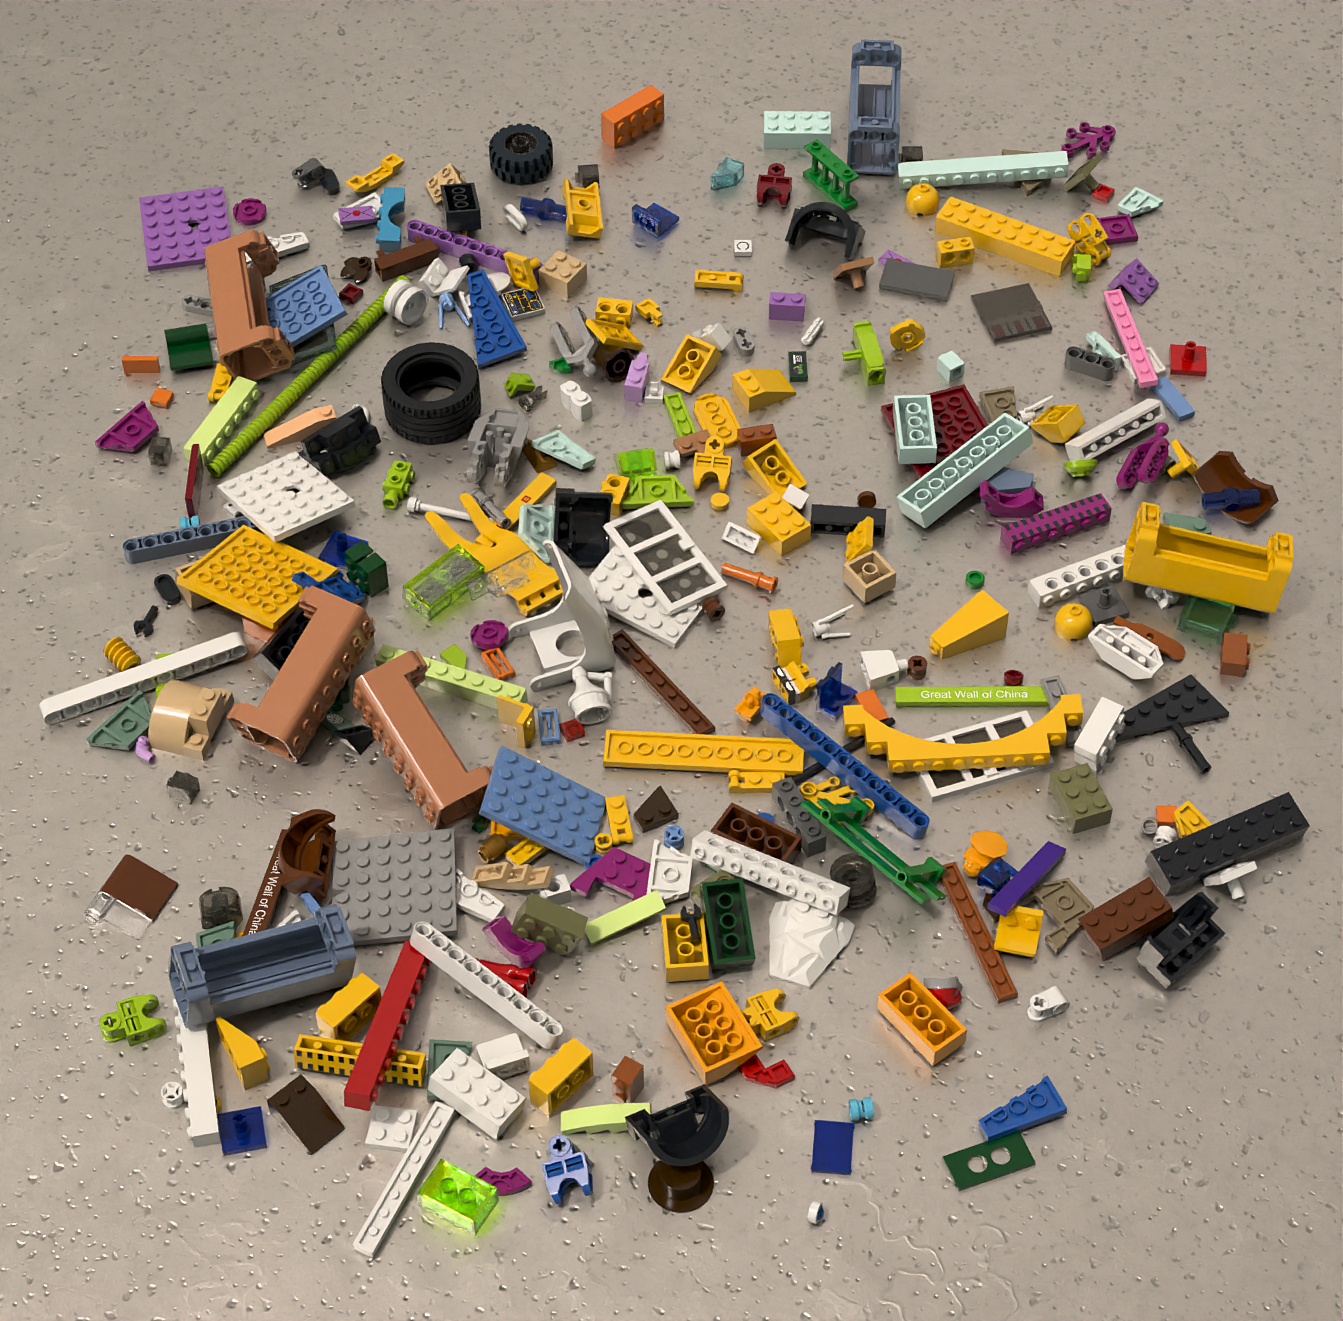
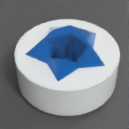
(815, 1212)

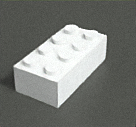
(476, 1093)

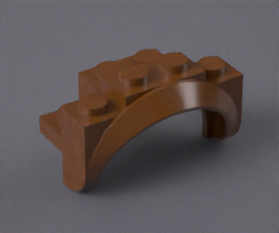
(303, 862)

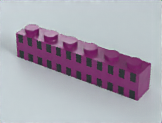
(1055, 523)

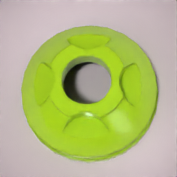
(1080, 467)

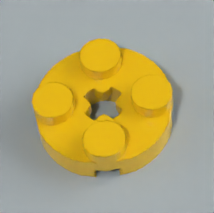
(909, 327)

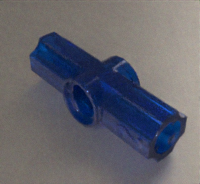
(544, 209)
(1230, 499)

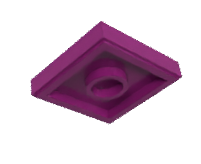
(1118, 229)

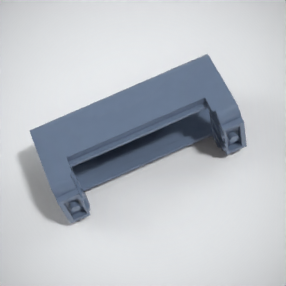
(874, 110)
(262, 967)

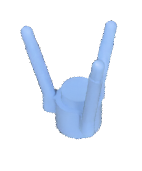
(447, 303)

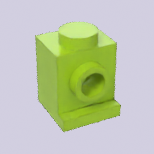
(1081, 267)

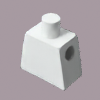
(881, 668)

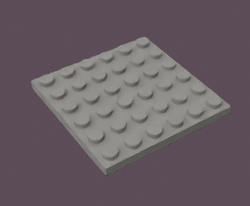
(395, 883)

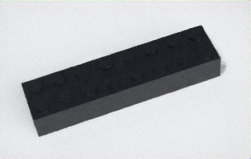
(1226, 843)

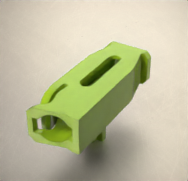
(867, 352)

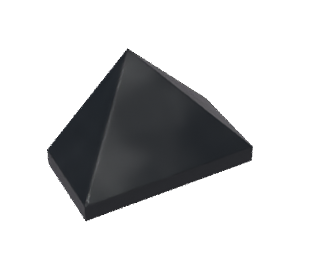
(355, 737)

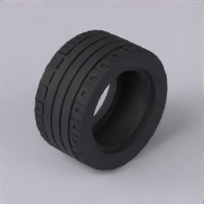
(431, 365)

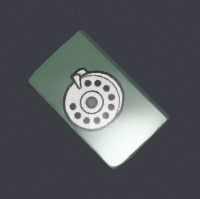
(335, 721)

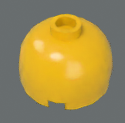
(922, 199)
(1073, 622)

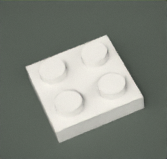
(391, 1128)

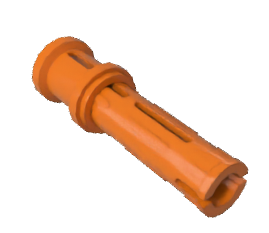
(757, 579)

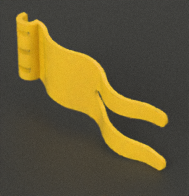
(508, 547)

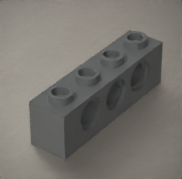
(800, 821)

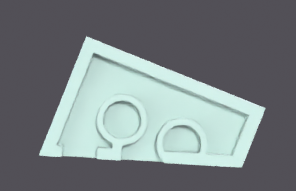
(565, 449)

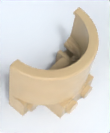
(186, 706)

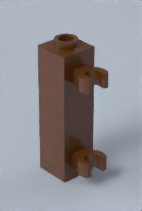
(406, 259)

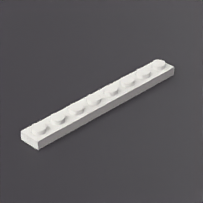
(403, 1179)

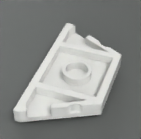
(669, 873)

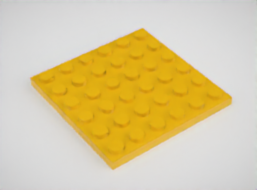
(254, 576)

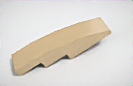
(511, 877)

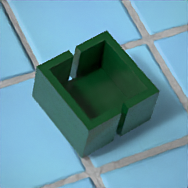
(365, 571)

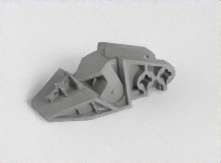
(496, 443)

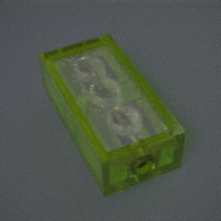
(442, 582)

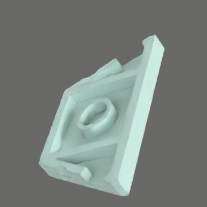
(536, 526)

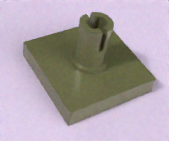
(1083, 174)

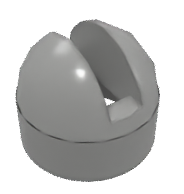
(1149, 829)

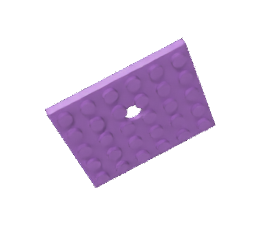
(167, 229)

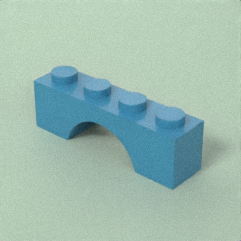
(392, 204)

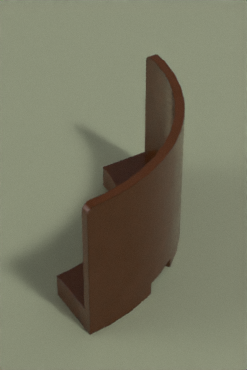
(1225, 472)

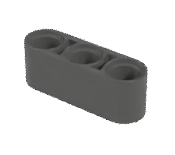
(1090, 363)

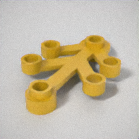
(834, 797)

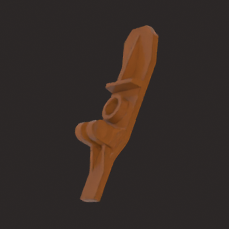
(1165, 644)

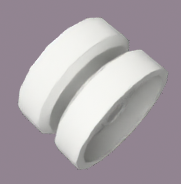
(405, 302)

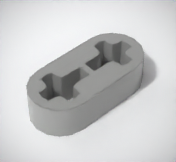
(740, 342)

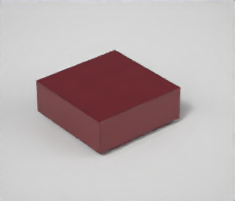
(351, 293)

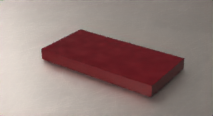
(194, 481)

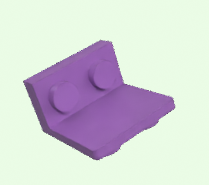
(1136, 280)

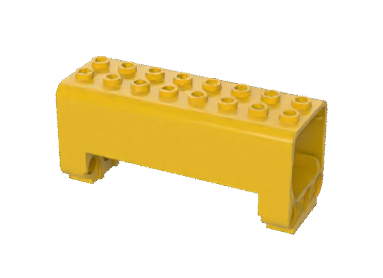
(1207, 563)

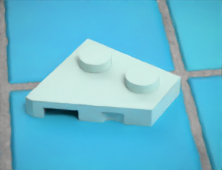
(1138, 202)

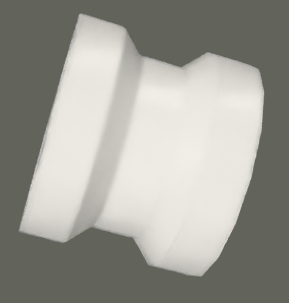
(671, 459)
(1164, 836)
(172, 1089)

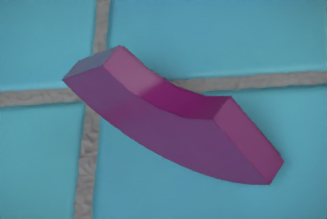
(506, 1182)

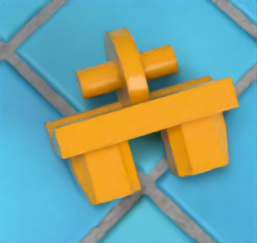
(750, 704)

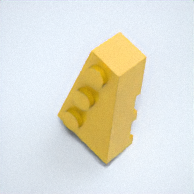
(785, 636)

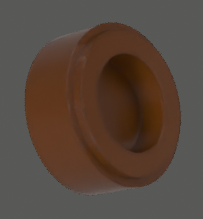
(866, 499)

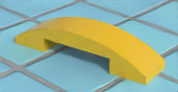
(378, 176)

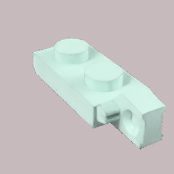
(1102, 347)

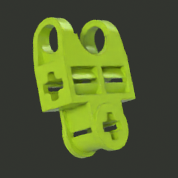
(123, 1026)

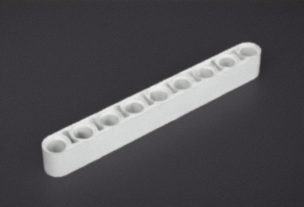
(486, 985)

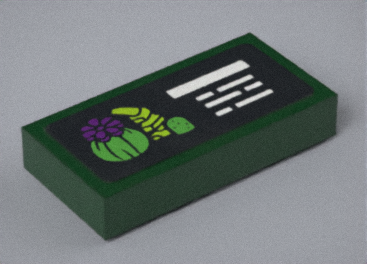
(797, 366)

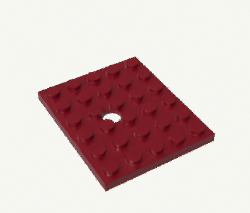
(954, 419)

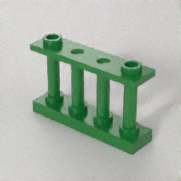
(822, 182)

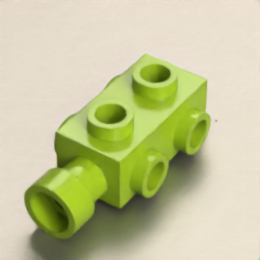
(397, 483)

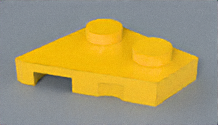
(1189, 819)

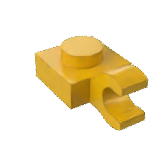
(649, 308)

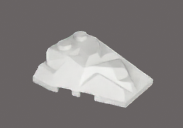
(804, 941)

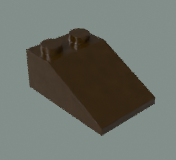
(304, 1114)

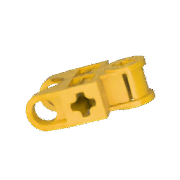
(1096, 244)
(712, 464)
(764, 1016)

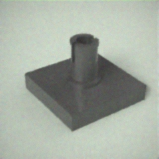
(1104, 605)

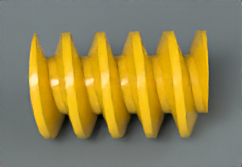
(121, 654)

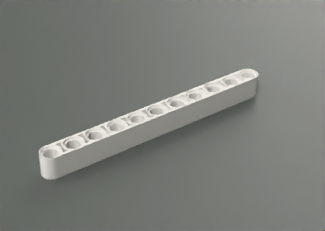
(143, 678)

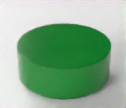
(974, 579)

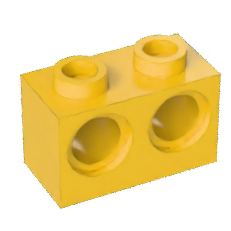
(955, 252)
(614, 311)
(619, 487)

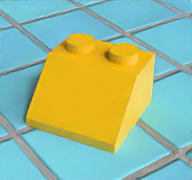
(1059, 422)

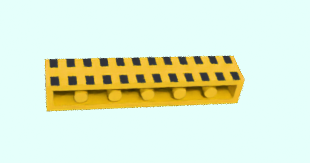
(340, 1057)

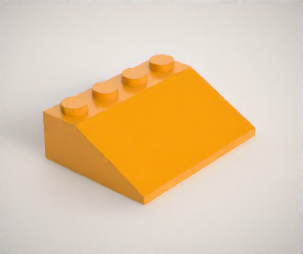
(712, 1032)

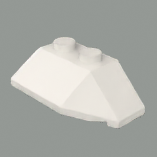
(1126, 651)

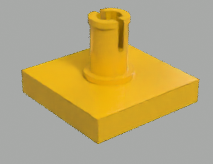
(522, 270)
(1186, 461)

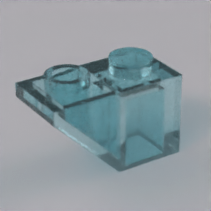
(727, 174)

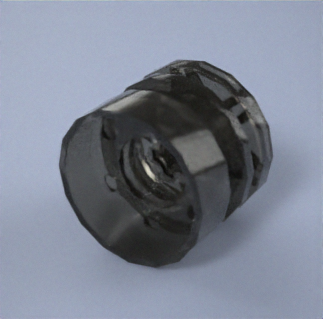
(858, 874)

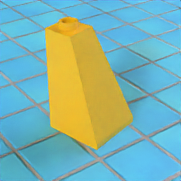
(972, 626)

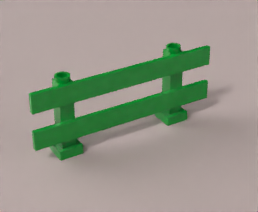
(851, 816)

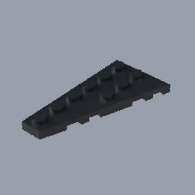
(1181, 702)

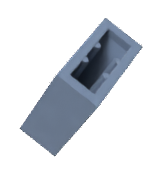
(1011, 481)

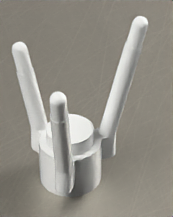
(1027, 414)
(822, 626)

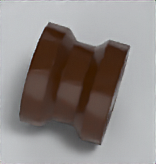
(713, 608)
(917, 667)

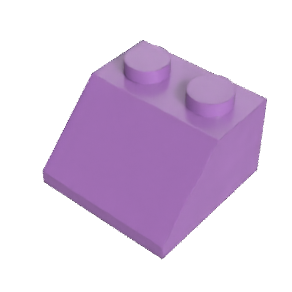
(787, 306)

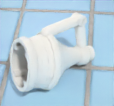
(588, 700)

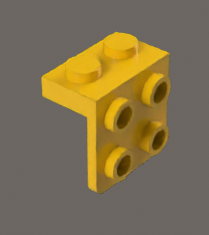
(519, 716)

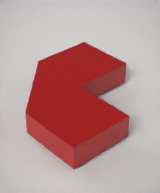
(772, 1076)

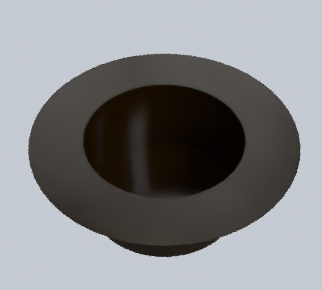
(680, 1187)

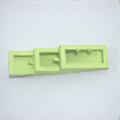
(600, 1117)

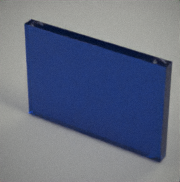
(832, 1147)

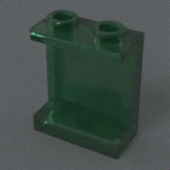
(1207, 616)

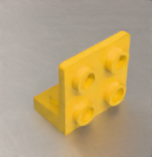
(1019, 931)

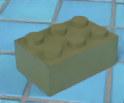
(1080, 798)
(550, 924)

